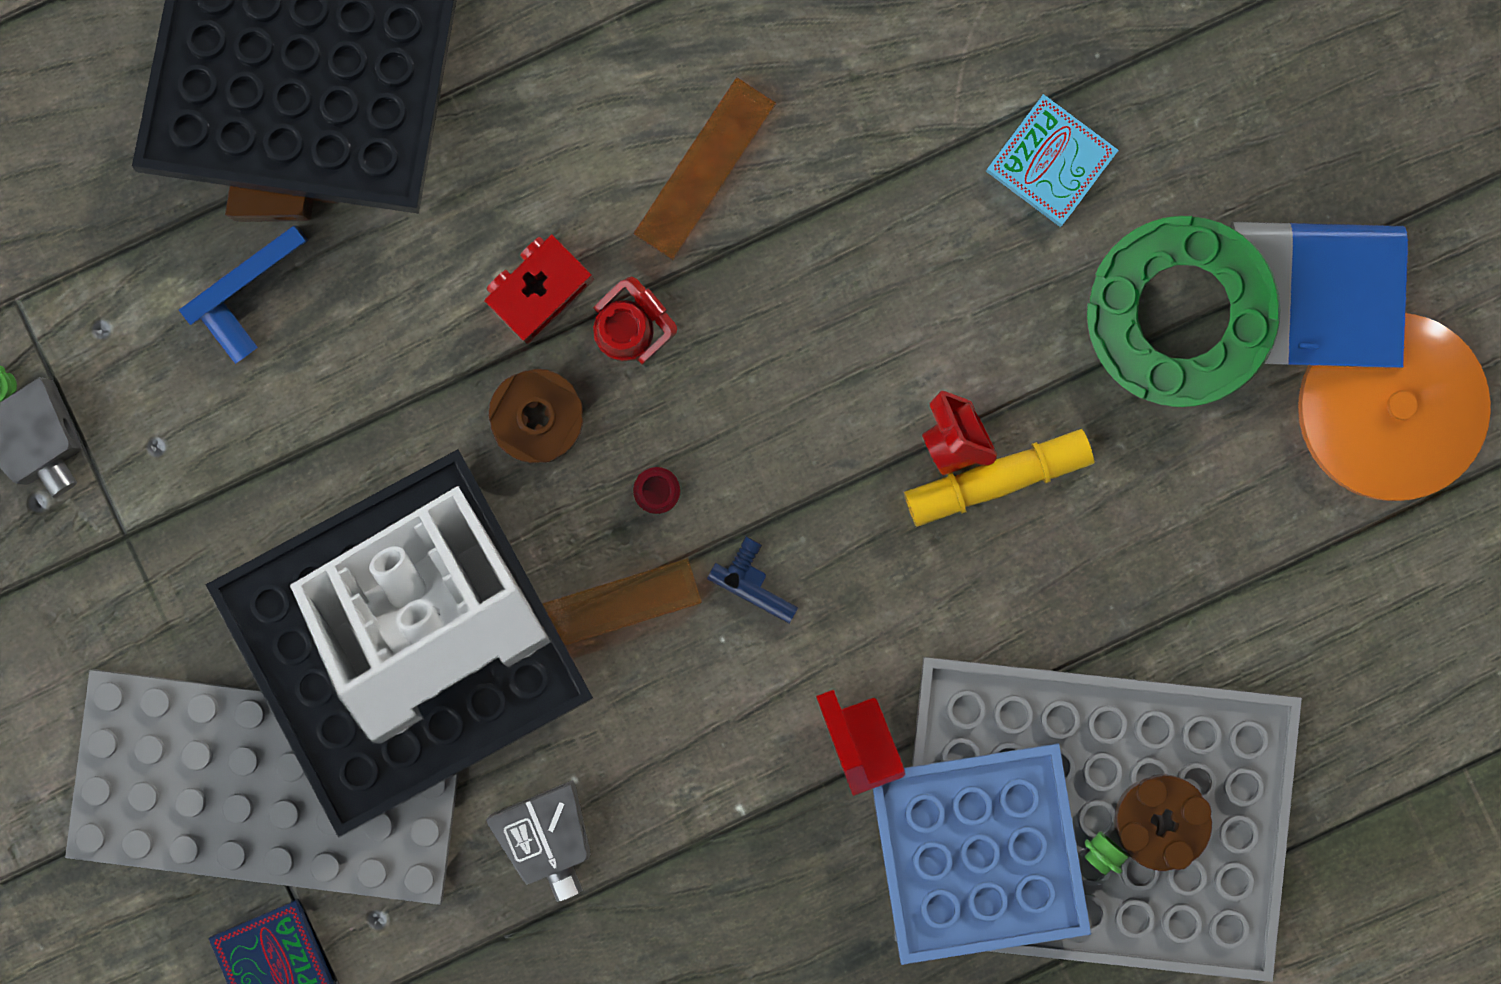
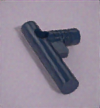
(750, 582)

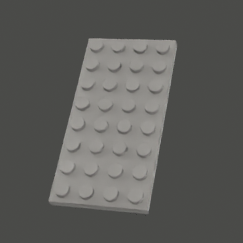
(212, 789)

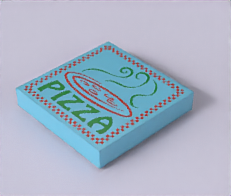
(1051, 160)

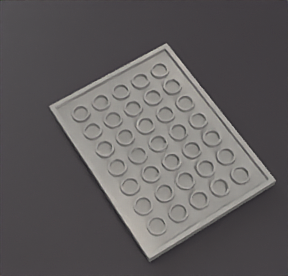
(1114, 733)

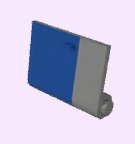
(1336, 291)

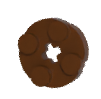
(510, 423)
(1174, 848)

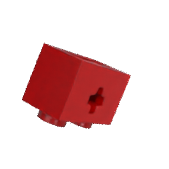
(563, 284)

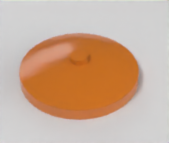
(1399, 428)

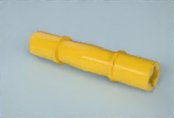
(999, 479)

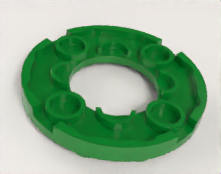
(1115, 303)

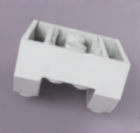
(381, 622)

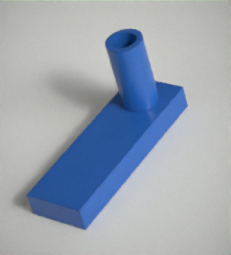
(210, 304)

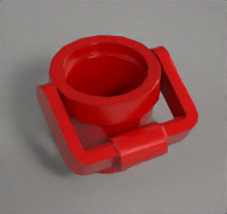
(626, 328)
(958, 436)

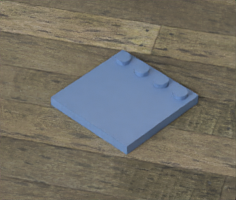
(981, 854)

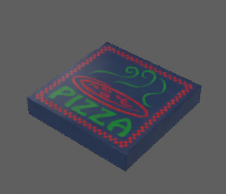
(271, 950)

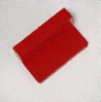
(862, 742)

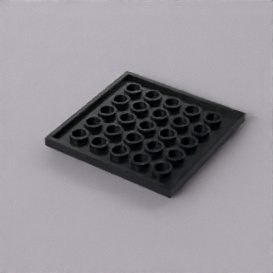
(298, 96)
(459, 724)

